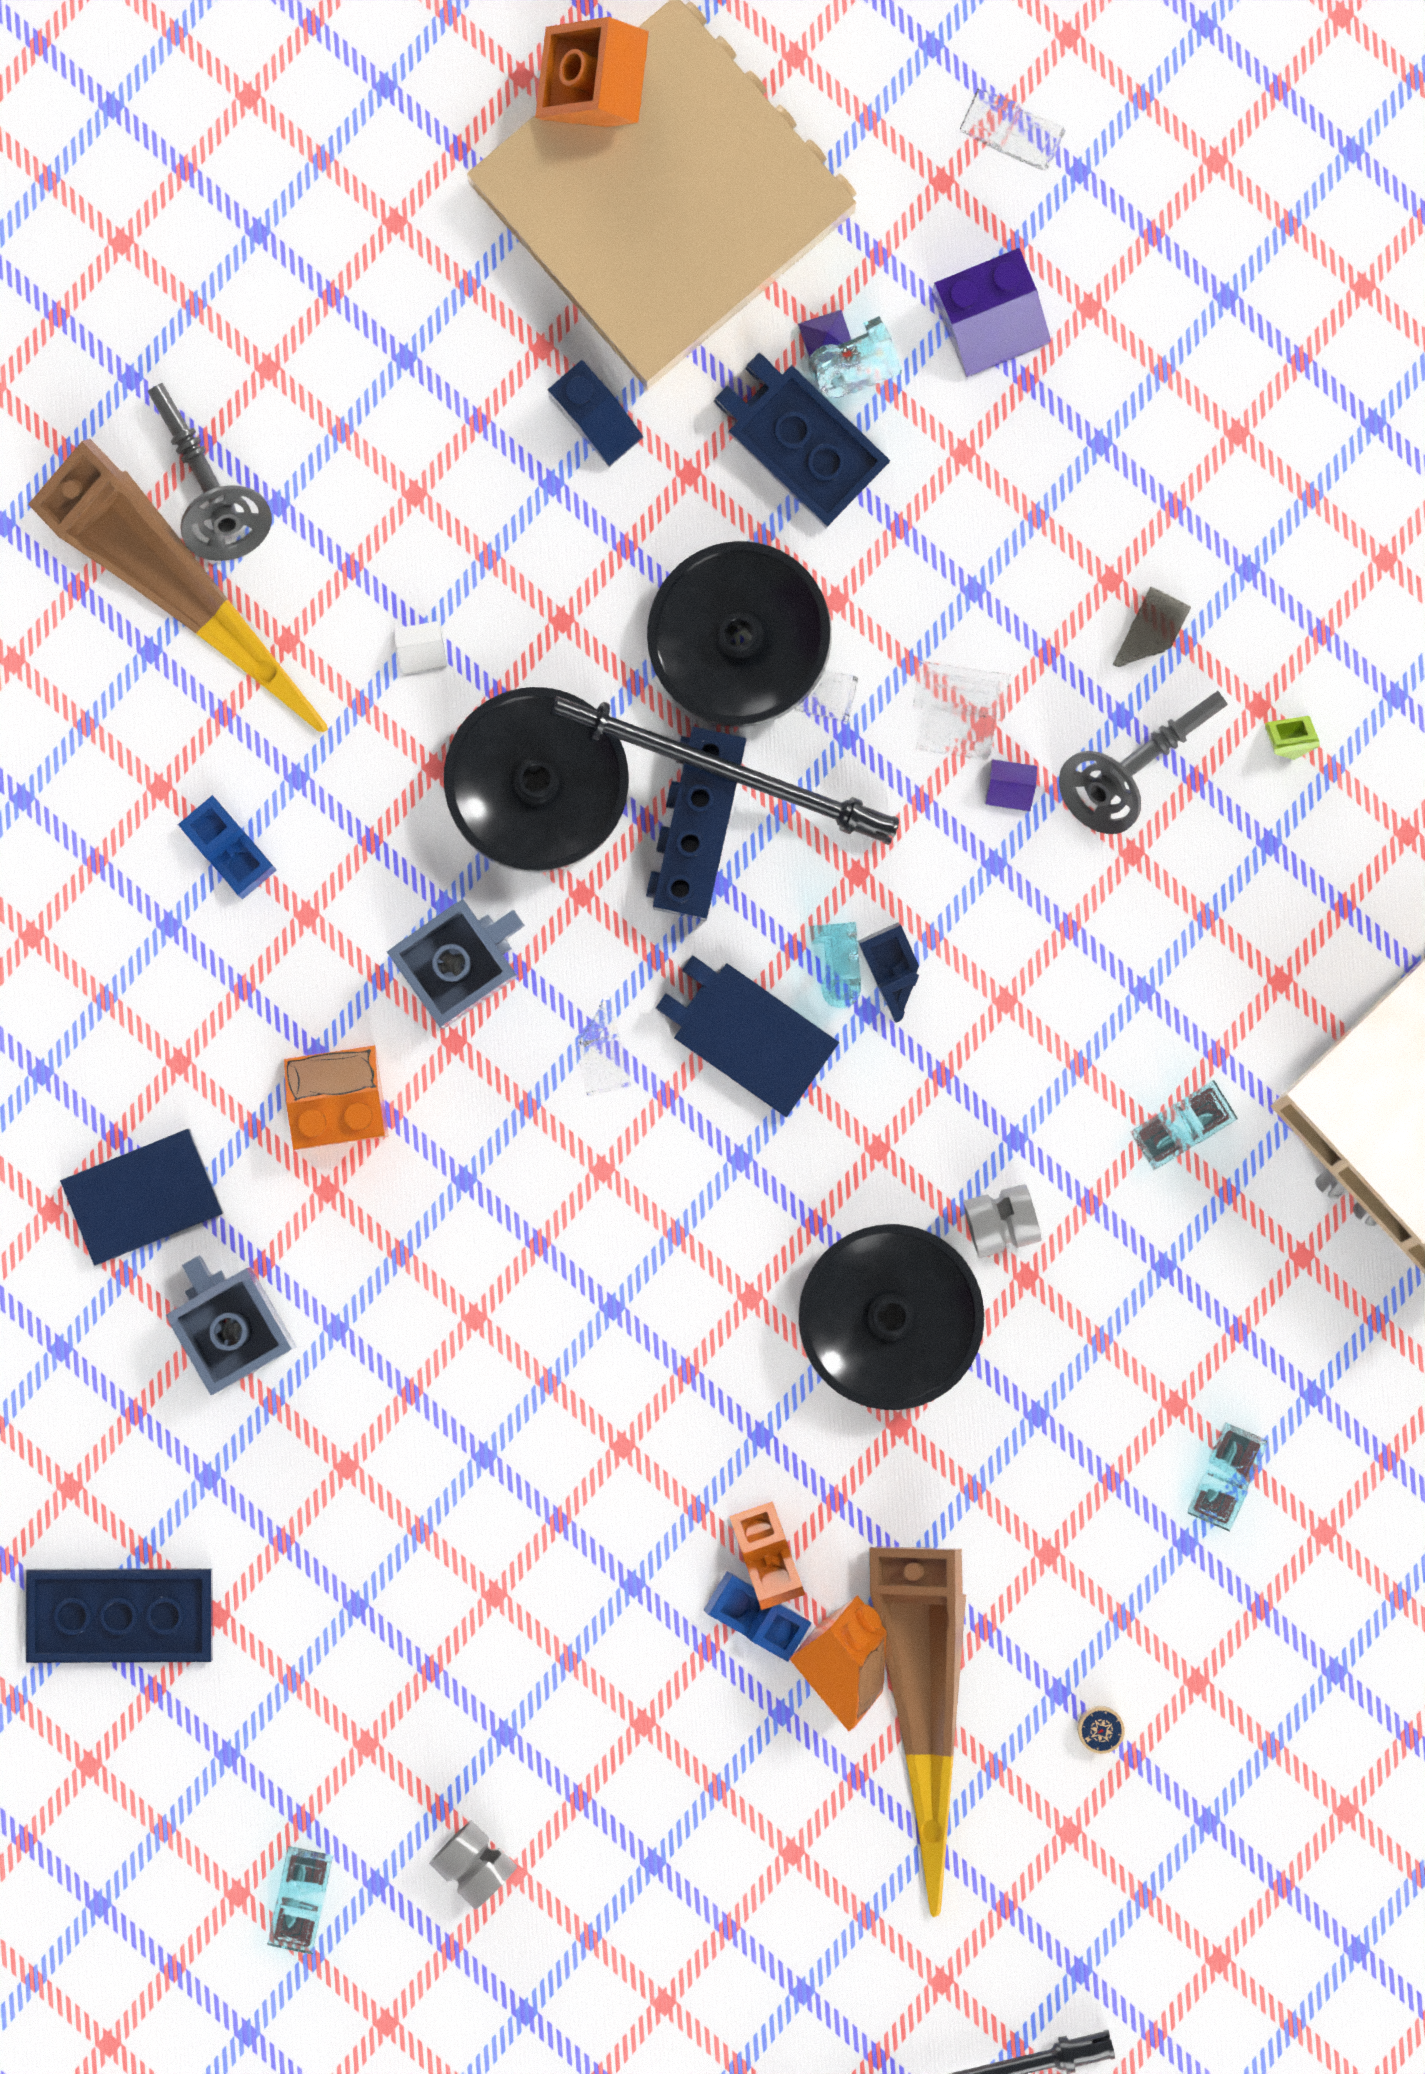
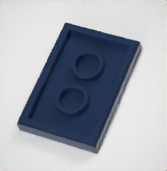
(142, 1196)

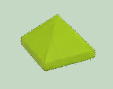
(1292, 736)

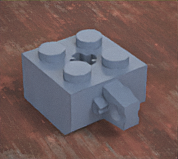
(458, 933)
(202, 1320)

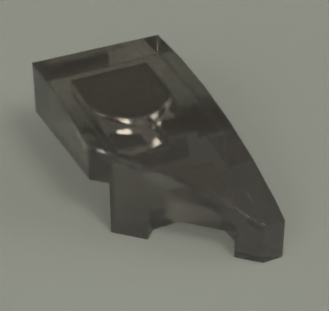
(1153, 627)

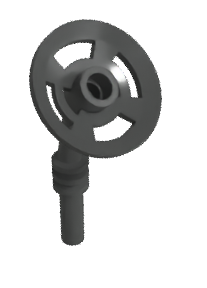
(221, 498)
(1113, 774)

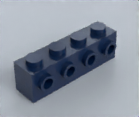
(697, 830)

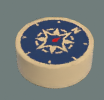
(1101, 1729)

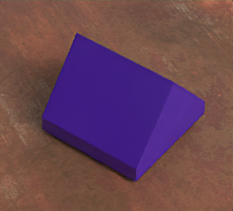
(1011, 785)

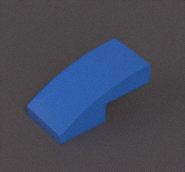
(227, 847)
(773, 1628)

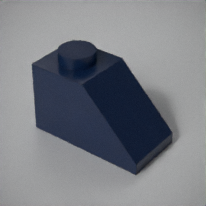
(594, 413)

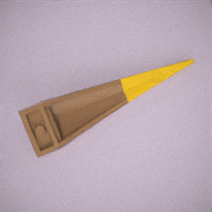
(120, 529)
(924, 1617)

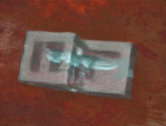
(1183, 1125)
(1227, 1476)
(300, 1900)

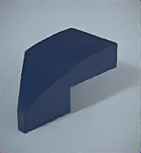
(891, 966)

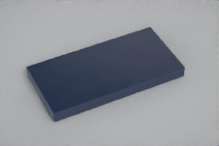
(119, 1615)

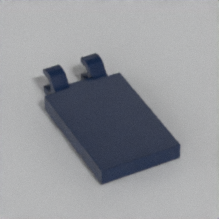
(802, 440)
(749, 1035)

